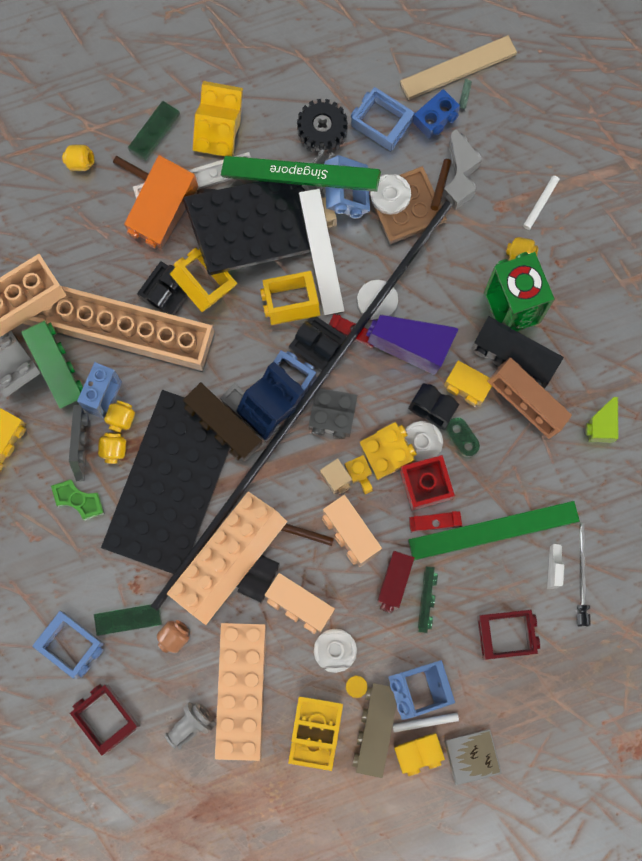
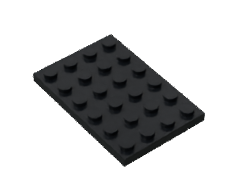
(248, 224)

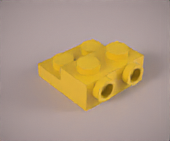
(388, 450)

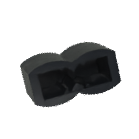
(433, 406)
(258, 579)

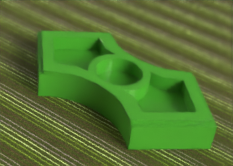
(86, 504)

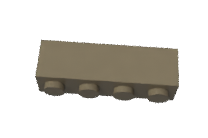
(377, 731)

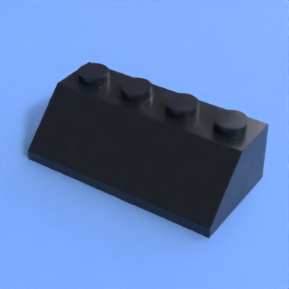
(503, 342)

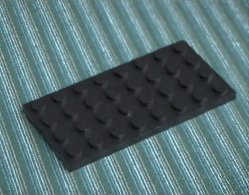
(167, 488)

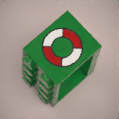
(519, 292)

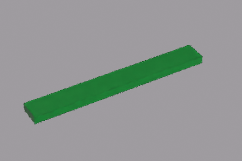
(493, 530)

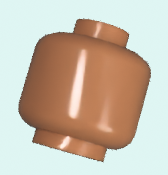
(173, 636)

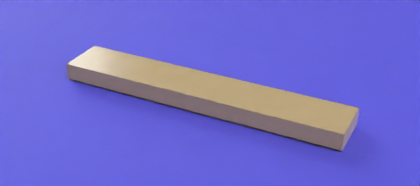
(458, 67)

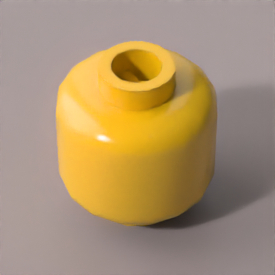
(78, 157)
(520, 246)
(119, 416)
(111, 447)

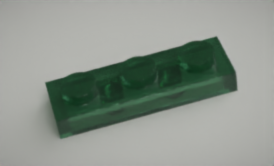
(154, 130)
(427, 600)
(126, 620)

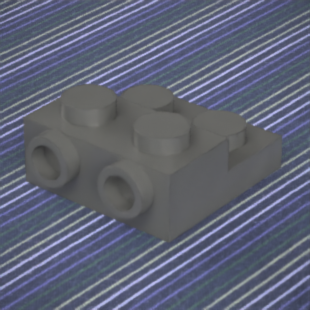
(332, 413)

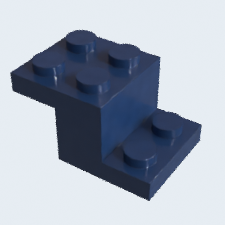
(270, 400)

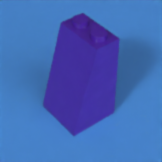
(412, 341)

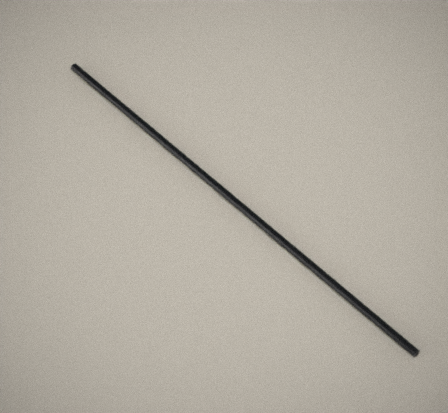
(303, 403)

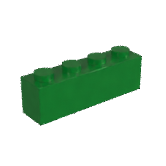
(52, 363)

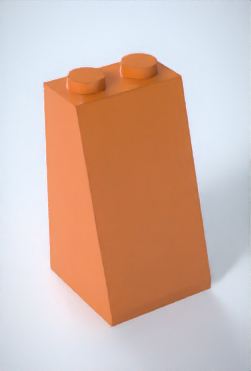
(160, 202)

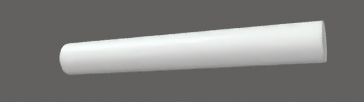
(541, 202)
(425, 722)

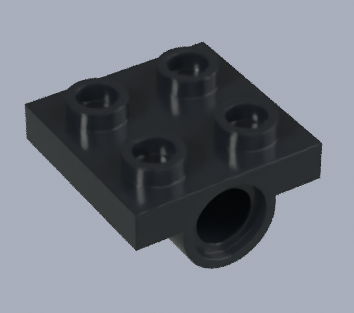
(162, 290)
(316, 342)

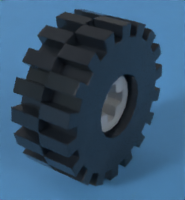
(322, 137)

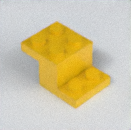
(217, 119)
(315, 733)

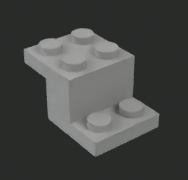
(15, 365)

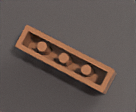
(529, 398)

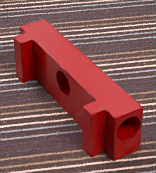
(344, 326)
(445, 520)

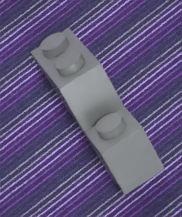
(465, 162)

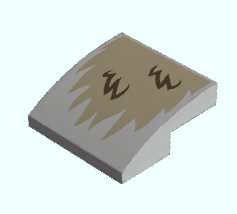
(472, 757)

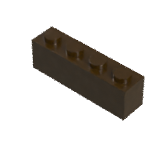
(222, 421)

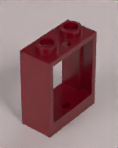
(395, 582)
(485, 634)
(119, 736)

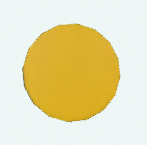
(356, 686)

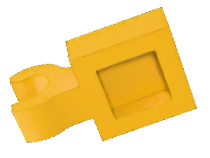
(359, 472)

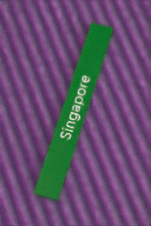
(301, 173)

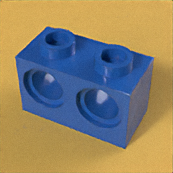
(432, 111)

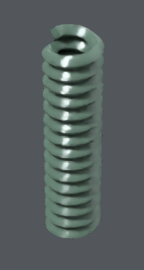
(465, 93)

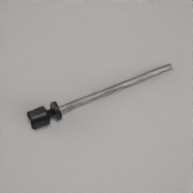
(583, 618)

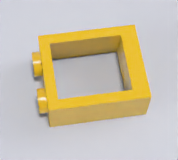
(193, 288)
(294, 311)

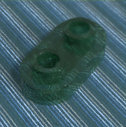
(464, 437)

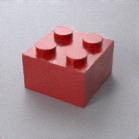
(427, 483)

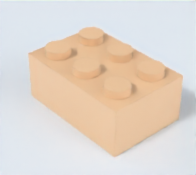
(351, 531)
(299, 604)

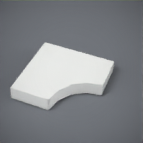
(555, 567)

